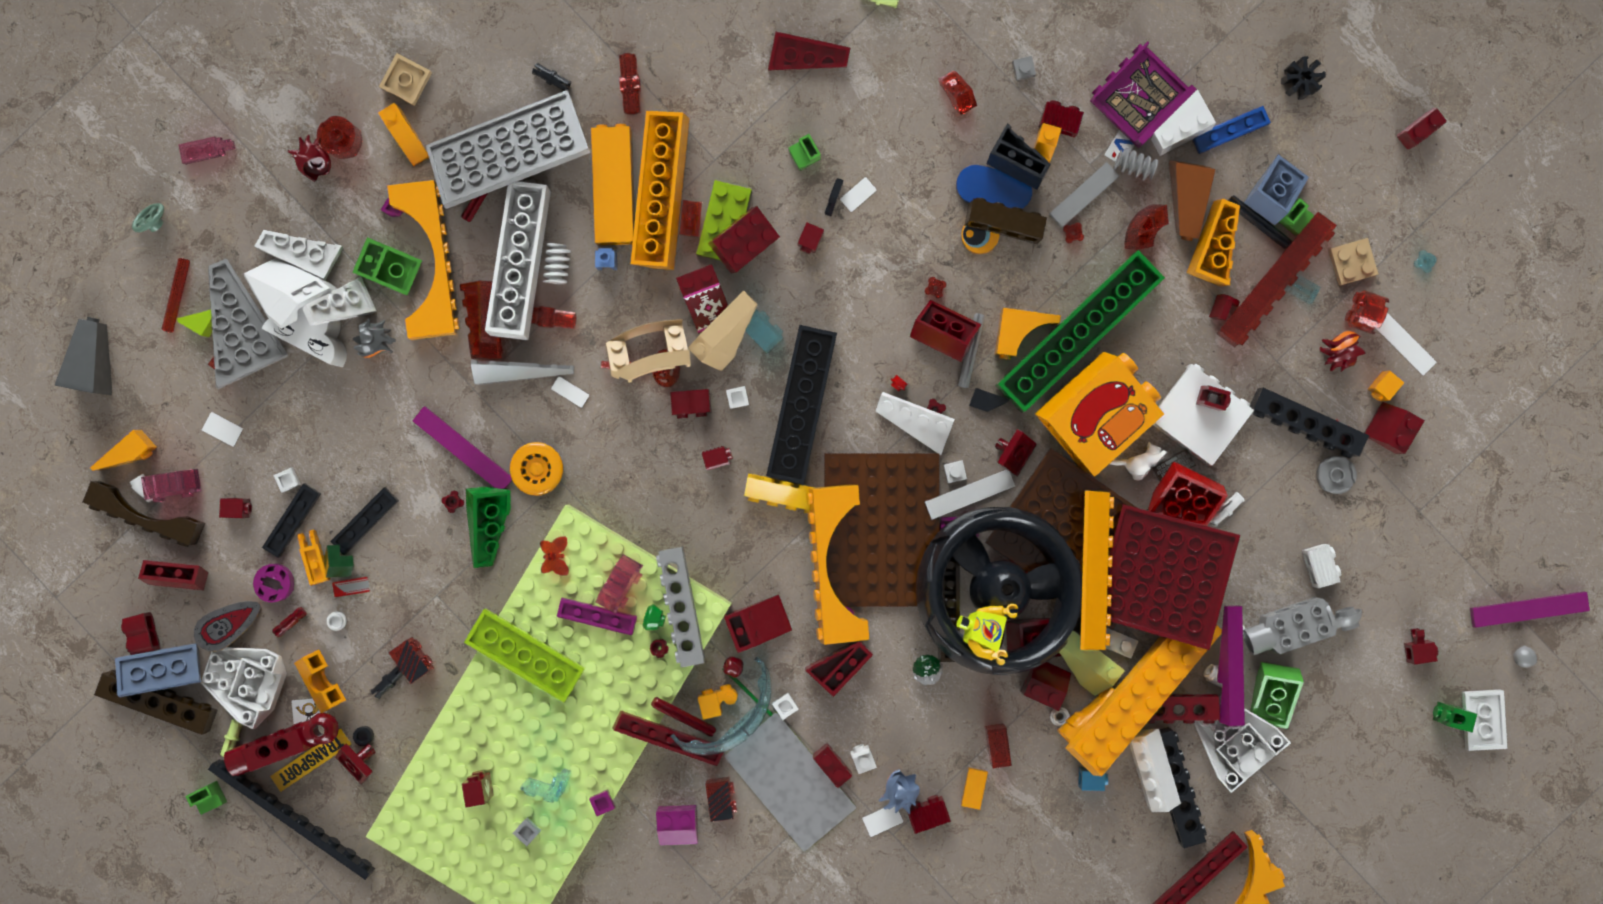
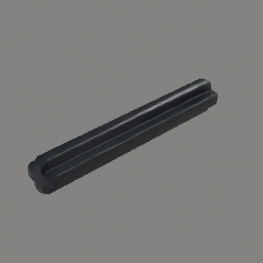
(1261, 223)

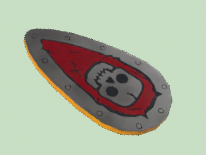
(225, 625)

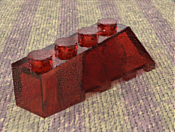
(477, 300)

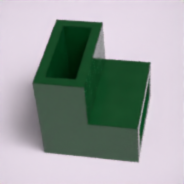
(337, 565)

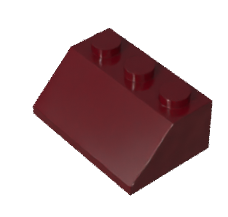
(945, 330)

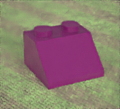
(677, 825)

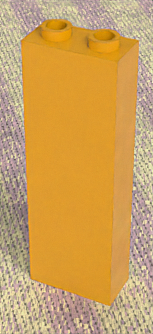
(613, 184)

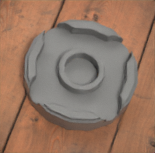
(1336, 474)

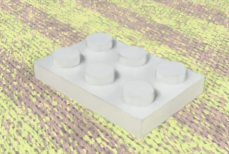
(1490, 722)

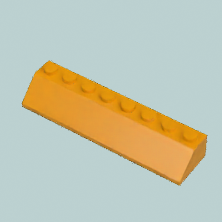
(660, 189)
(1095, 570)

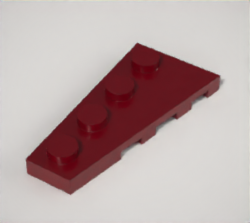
(798, 53)

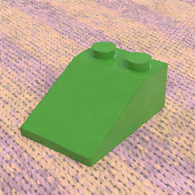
(1276, 693)

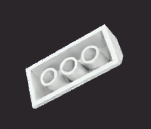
(1154, 771)

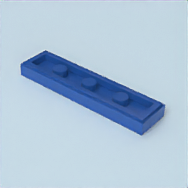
(1232, 129)

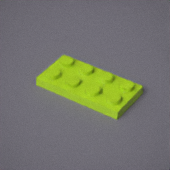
(725, 206)

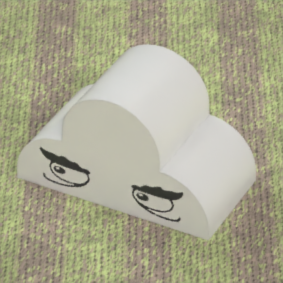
(316, 339)

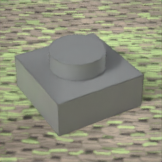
(1024, 68)
(526, 831)

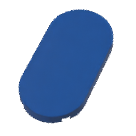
(992, 185)

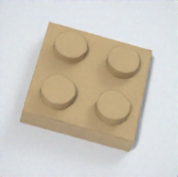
(405, 79)
(1353, 261)

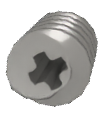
(1136, 164)

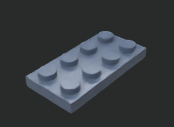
(157, 670)

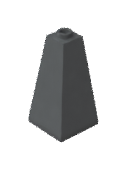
(87, 359)

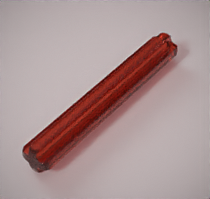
(175, 295)

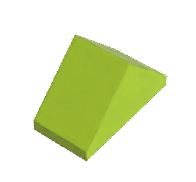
(198, 322)

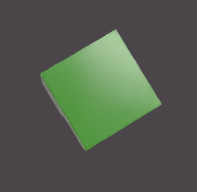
(804, 152)
(1297, 217)
(207, 797)

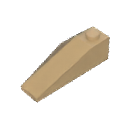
(721, 339)

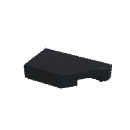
(834, 196)
(986, 401)

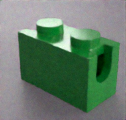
(1451, 715)

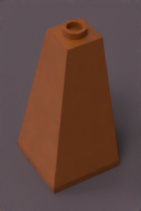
(1190, 196)

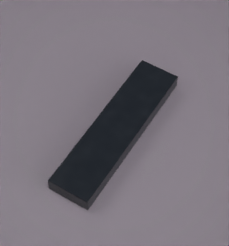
(291, 520)
(364, 521)

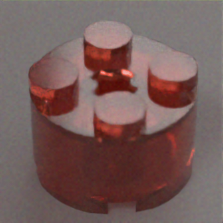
(349, 135)
(1367, 311)

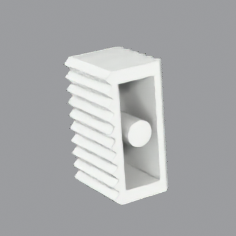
(1321, 565)

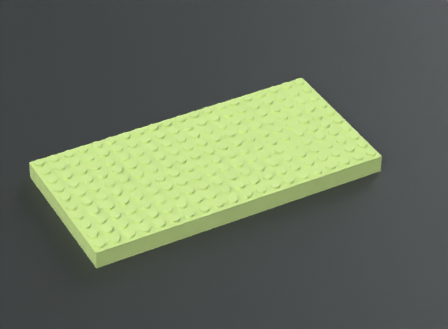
(523, 732)

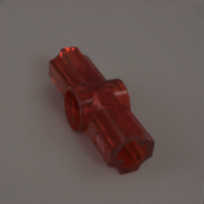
(630, 83)
(552, 318)

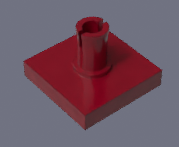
(1015, 452)
(355, 763)

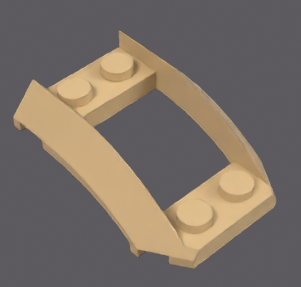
(676, 354)

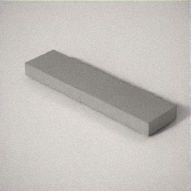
(1084, 195)

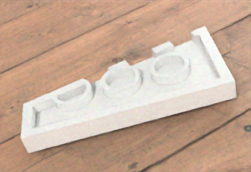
(305, 254)
(343, 303)
(921, 423)

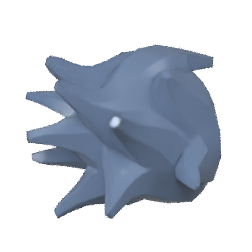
(900, 791)

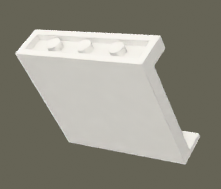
(1197, 427)

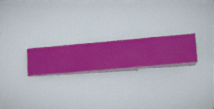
(1232, 667)

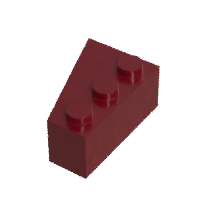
(840, 666)

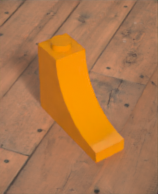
(1015, 325)

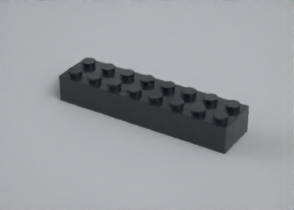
(801, 404)

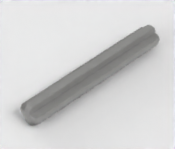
(969, 358)

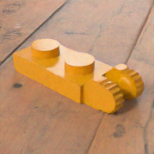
(312, 558)

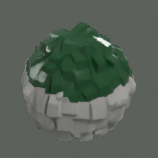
(927, 669)

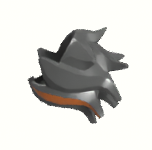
(373, 339)

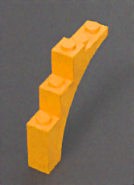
(1262, 874)

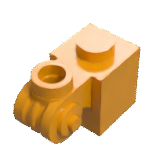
(711, 700)

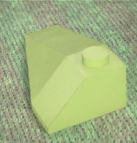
(1090, 667)

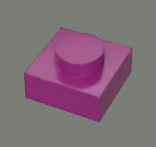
(602, 802)

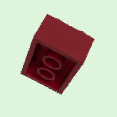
(744, 239)

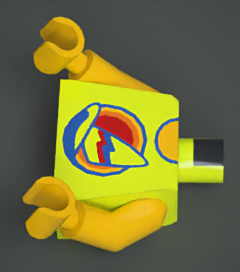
(985, 631)

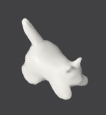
(1140, 465)

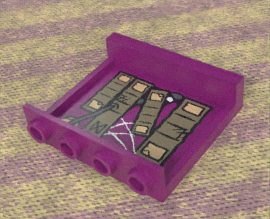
(1141, 95)

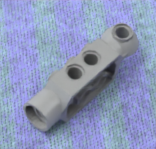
(1299, 626)

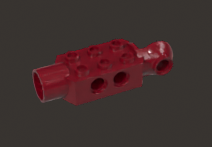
(281, 744)

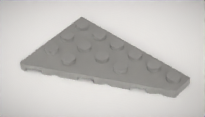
(237, 330)

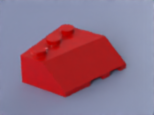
(1187, 495)

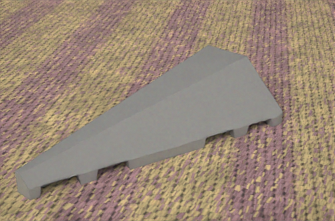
(496, 372)

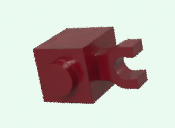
(1420, 650)

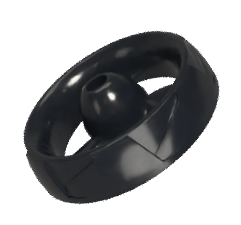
(1054, 580)

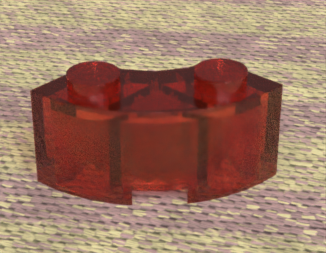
(1145, 226)

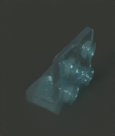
(549, 792)

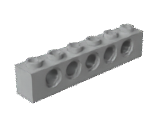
(683, 656)

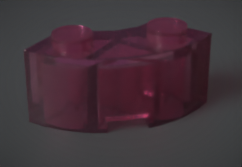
(171, 484)
(619, 584)

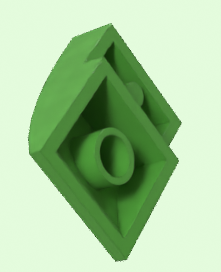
(387, 266)

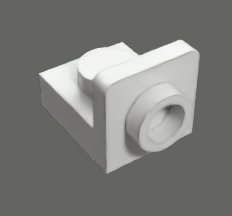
(863, 758)

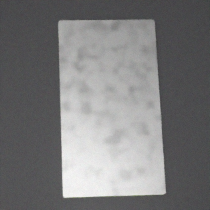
(790, 782)

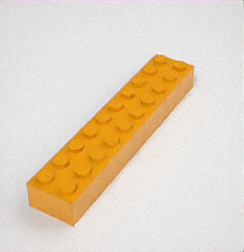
(1134, 703)

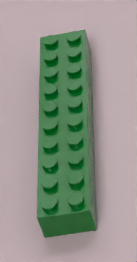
(1080, 331)

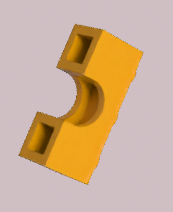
(313, 674)

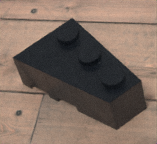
(1018, 159)

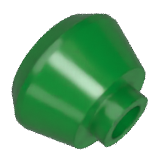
(653, 618)

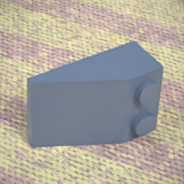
(1276, 190)

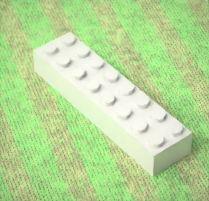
(518, 260)

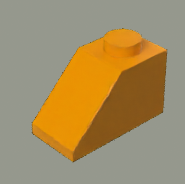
(1047, 140)

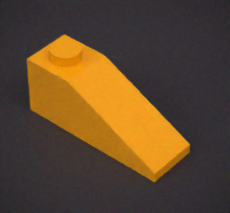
(404, 133)
(131, 448)

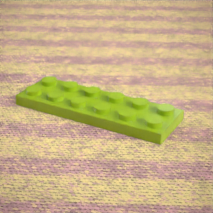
(524, 655)

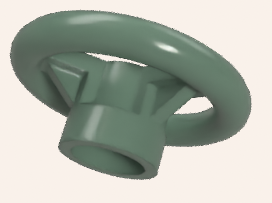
(149, 218)

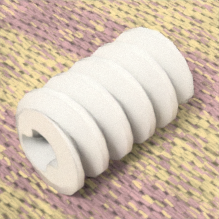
(556, 263)

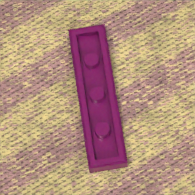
(596, 616)

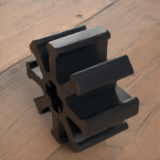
(1309, 84)

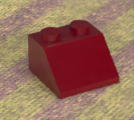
(1394, 428)
(1047, 685)

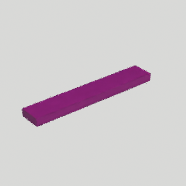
(462, 448)
(1529, 609)

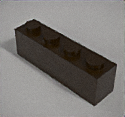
(1005, 220)

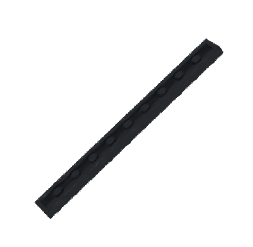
(295, 821)

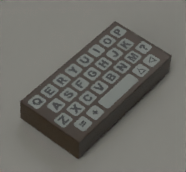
(1182, 458)

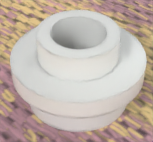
(1059, 722)

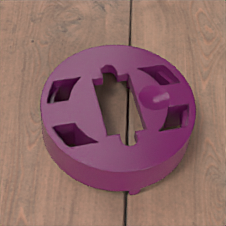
(287, 582)

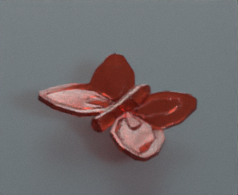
(552, 556)

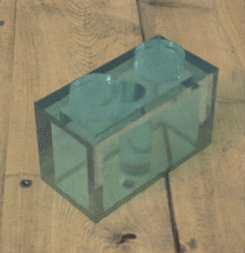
(763, 332)

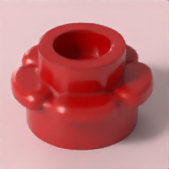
(898, 383)

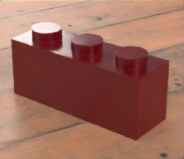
(173, 575)

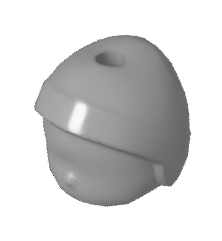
(1525, 657)

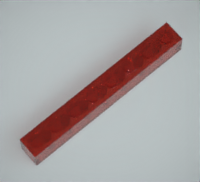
(1274, 282)

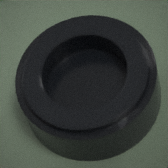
(363, 735)

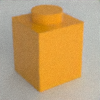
(1385, 386)

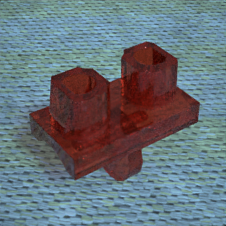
(690, 218)

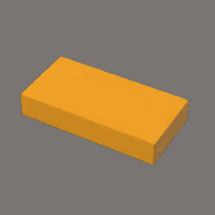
(974, 788)

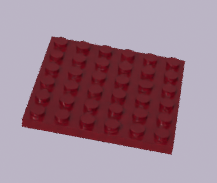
(1169, 575)

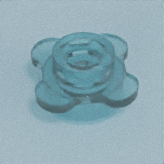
(1430, 258)

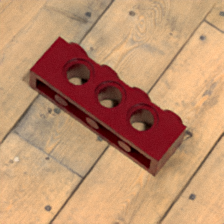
(1209, 715)

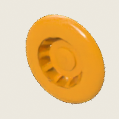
(536, 468)

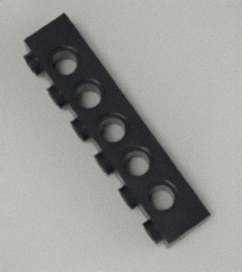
(1354, 438)
(1196, 832)

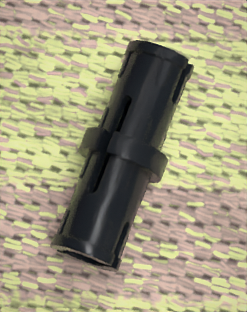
(551, 77)
(388, 681)

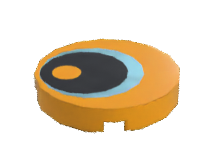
(978, 240)

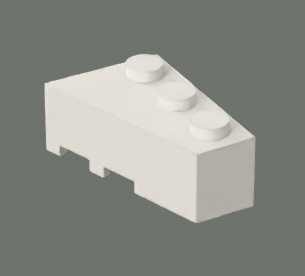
(1184, 125)

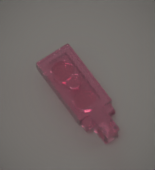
(204, 149)

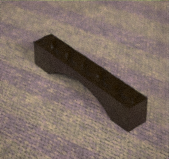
(109, 499)

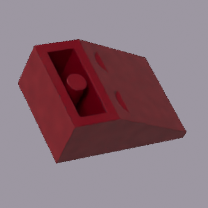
(757, 623)

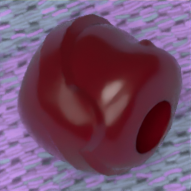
(733, 666)

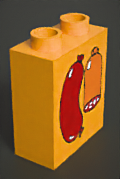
(1101, 412)

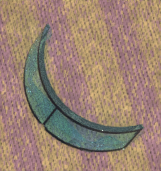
(742, 729)

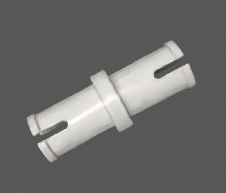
(1227, 508)

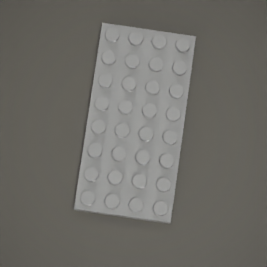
(507, 149)

